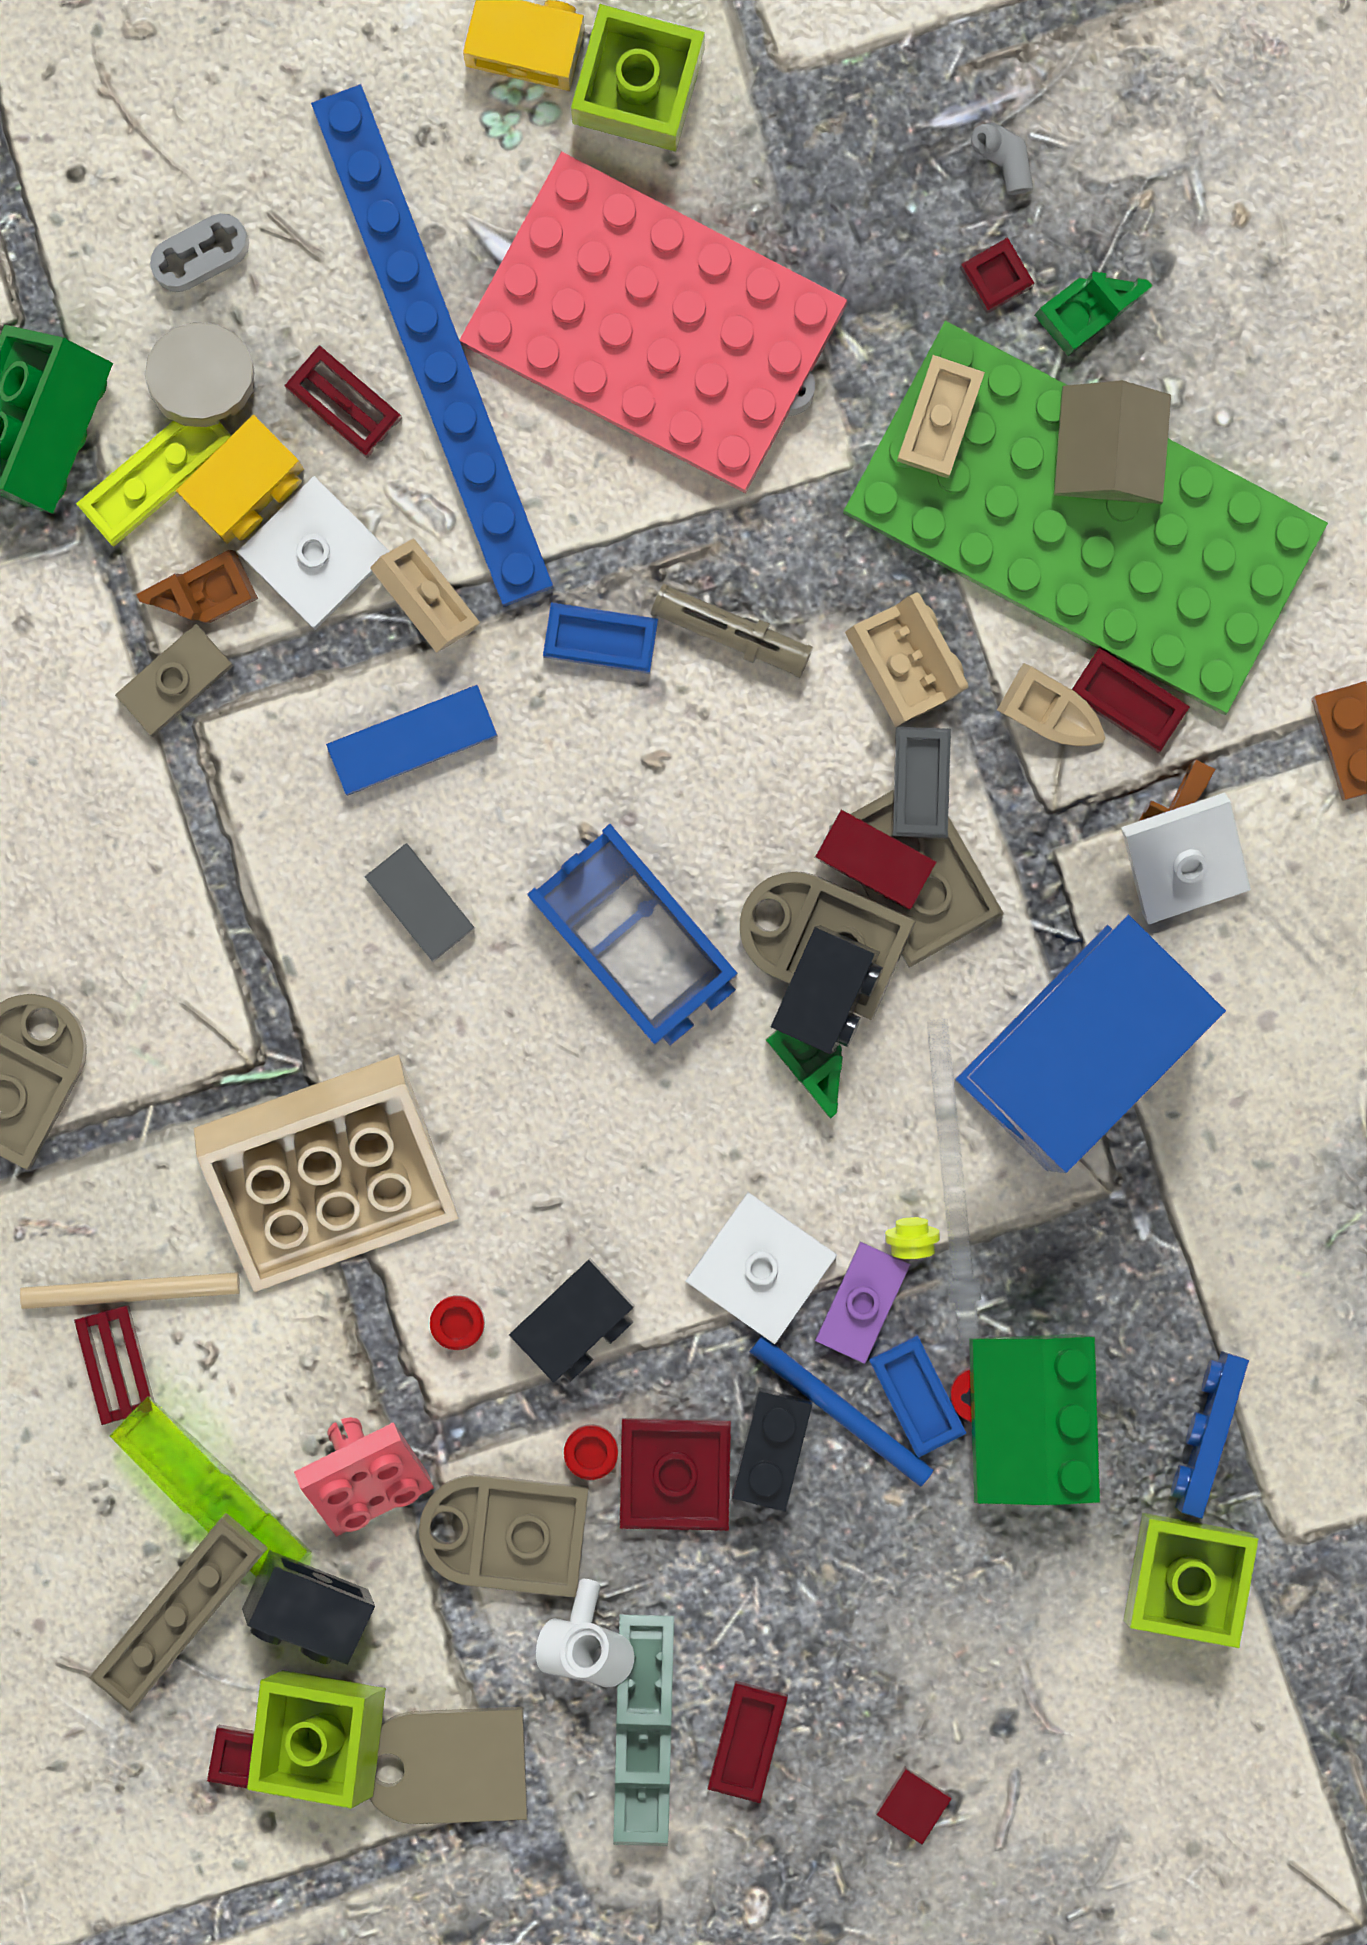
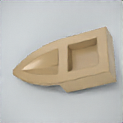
(1051, 709)

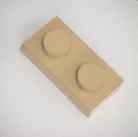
(940, 416)
(425, 595)

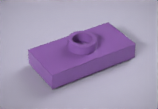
(862, 1302)

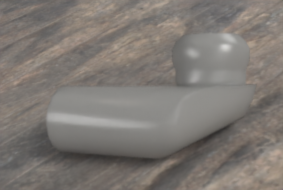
(1006, 151)

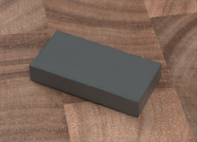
(921, 782)
(419, 902)

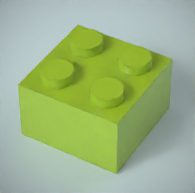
(638, 77)
(1190, 1580)
(316, 1739)

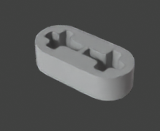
(193, 241)

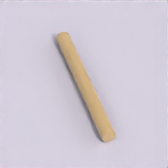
(129, 1290)

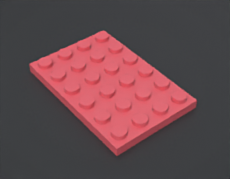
(653, 322)

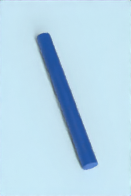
(841, 1411)

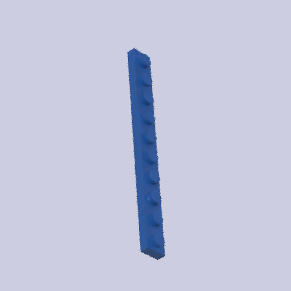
(432, 345)

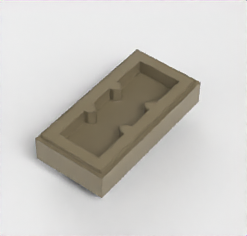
(174, 680)

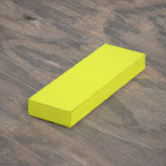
(149, 478)

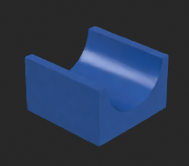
(1090, 1045)

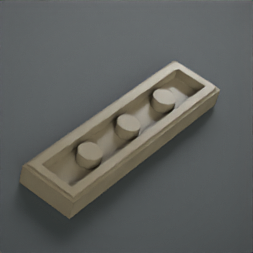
(178, 1612)

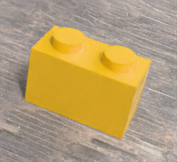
(525, 40)
(242, 481)

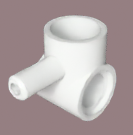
(569, 1646)

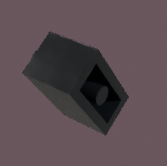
(827, 990)
(573, 1322)
(771, 1449)
(307, 1609)

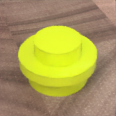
(912, 1238)

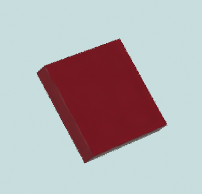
(675, 1474)

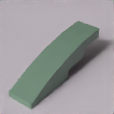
(644, 1733)

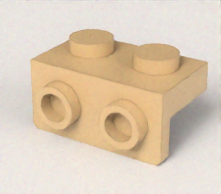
(907, 659)

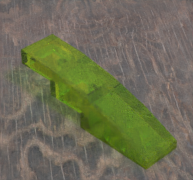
(199, 1480)

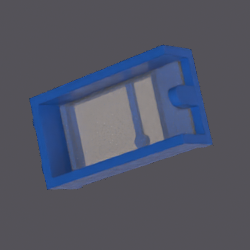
(635, 937)

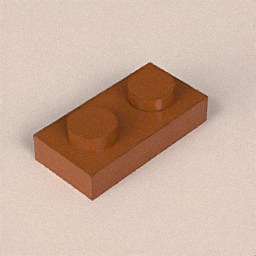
(1344, 731)

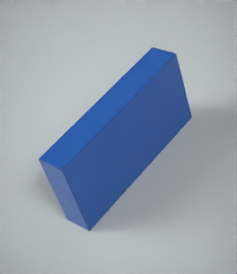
(600, 638)
(917, 1396)

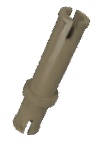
(792, 655)

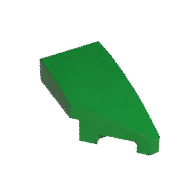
(1088, 308)
(812, 1067)

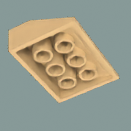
(324, 1173)

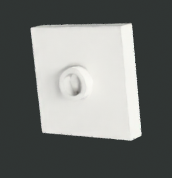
(313, 552)
(1186, 858)
(761, 1268)

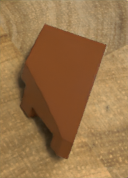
(204, 591)
(1188, 792)

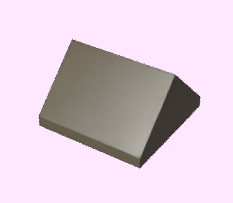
(1112, 442)

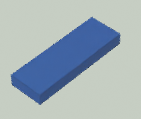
(411, 740)

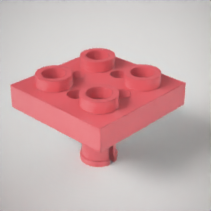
(363, 1476)

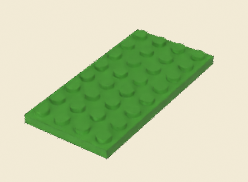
(1159, 586)

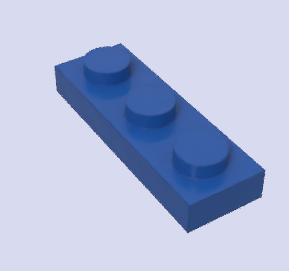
(1208, 1433)

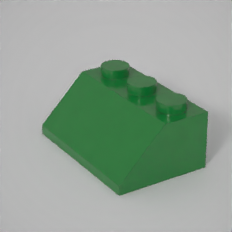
(44, 412)
(1034, 1420)

